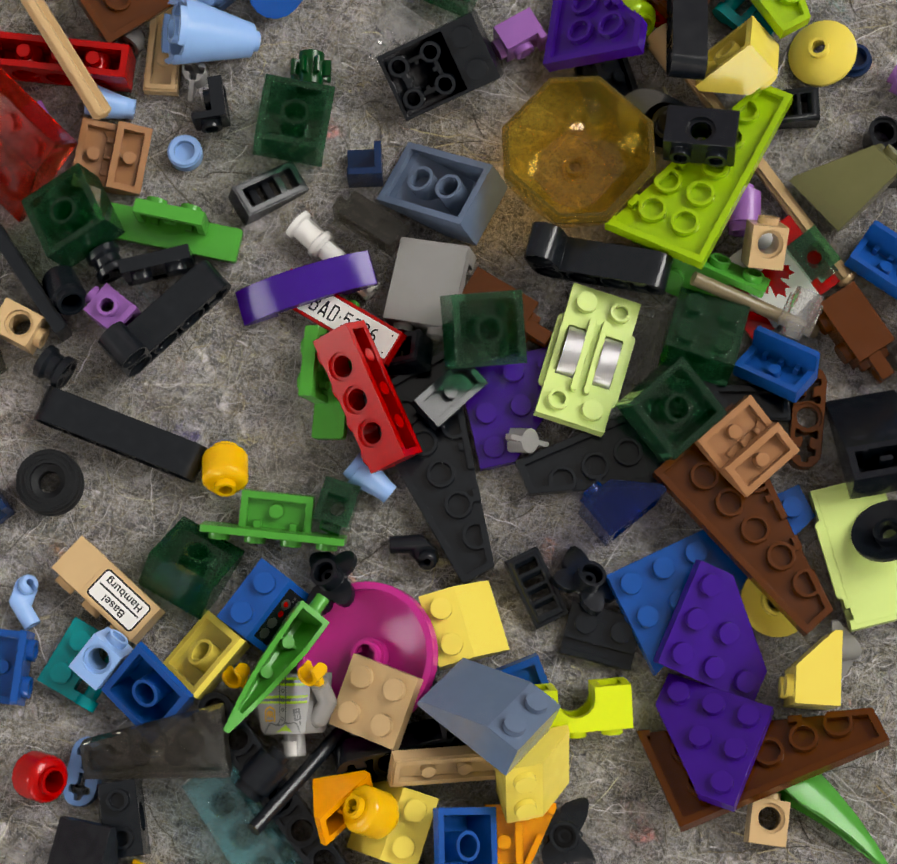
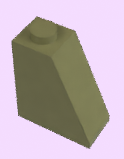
(848, 184)

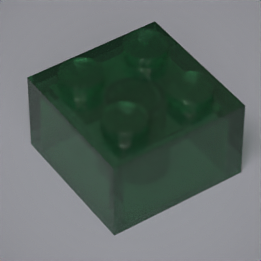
(293, 120)
(72, 216)
(483, 329)
(705, 334)
(671, 409)

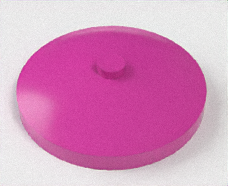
(380, 626)

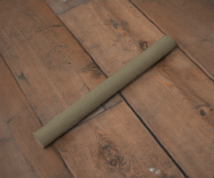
(731, 294)

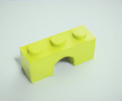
(605, 709)

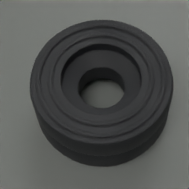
(35, 468)

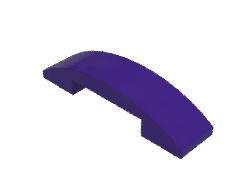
(305, 285)

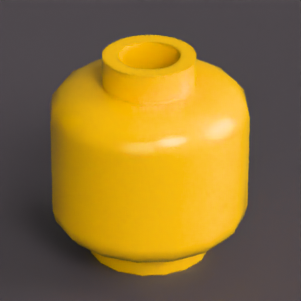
(225, 468)
(372, 812)

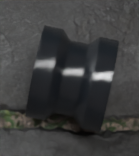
(105, 261)
(54, 367)

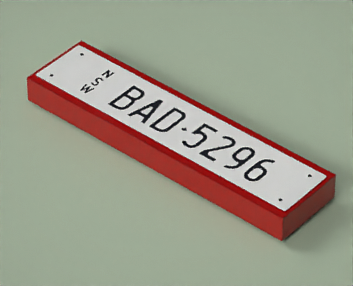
(336, 311)

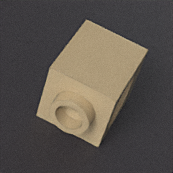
(771, 257)
(14, 313)
(778, 833)

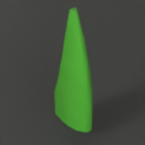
(282, 654)
(826, 806)

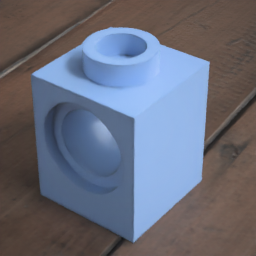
(88, 662)

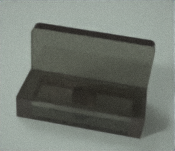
(647, 349)

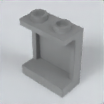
(419, 278)

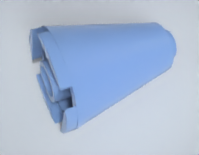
(205, 34)

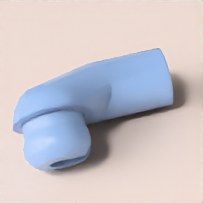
(22, 601)

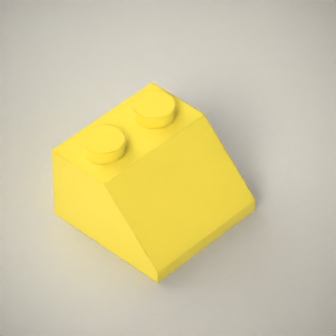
(742, 61)
(465, 623)
(815, 676)
(536, 779)
(409, 836)

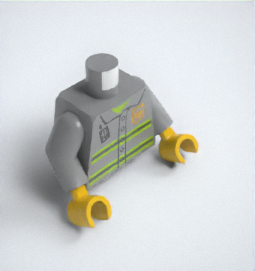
(296, 705)

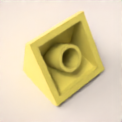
(205, 655)

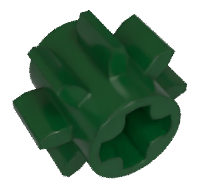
(311, 67)

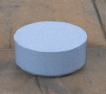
(185, 152)

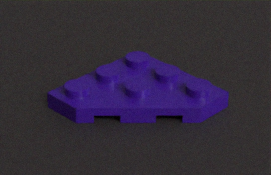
(592, 33)
(504, 404)
(712, 635)
(713, 736)

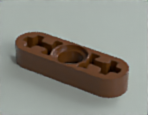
(813, 444)

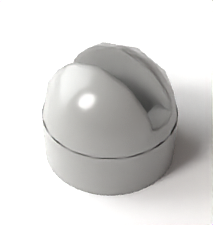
(134, 39)

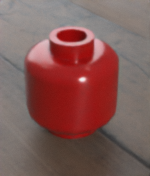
(39, 776)

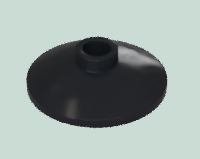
(876, 532)

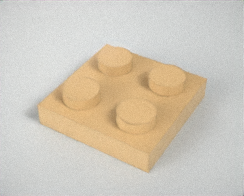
(376, 701)

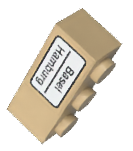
(107, 590)

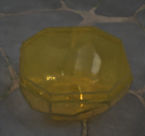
(581, 124)

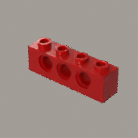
(31, 60)
(383, 407)

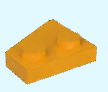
(521, 839)

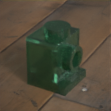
(813, 241)
(332, 493)

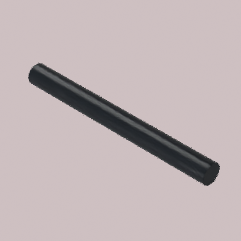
(296, 781)

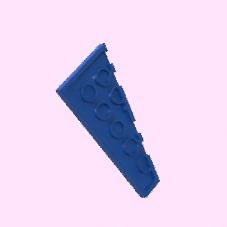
(652, 586)

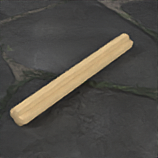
(67, 58)

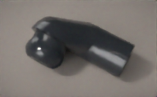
(418, 547)

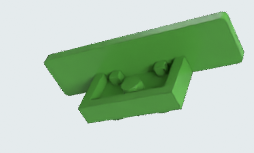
(166, 226)
(718, 268)
(315, 386)
(277, 517)

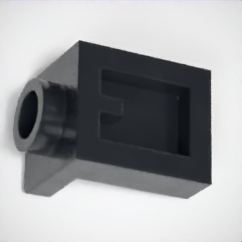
(216, 107)

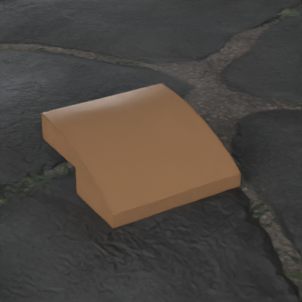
(114, 154)
(747, 446)

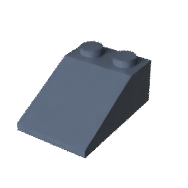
(444, 191)
(491, 711)

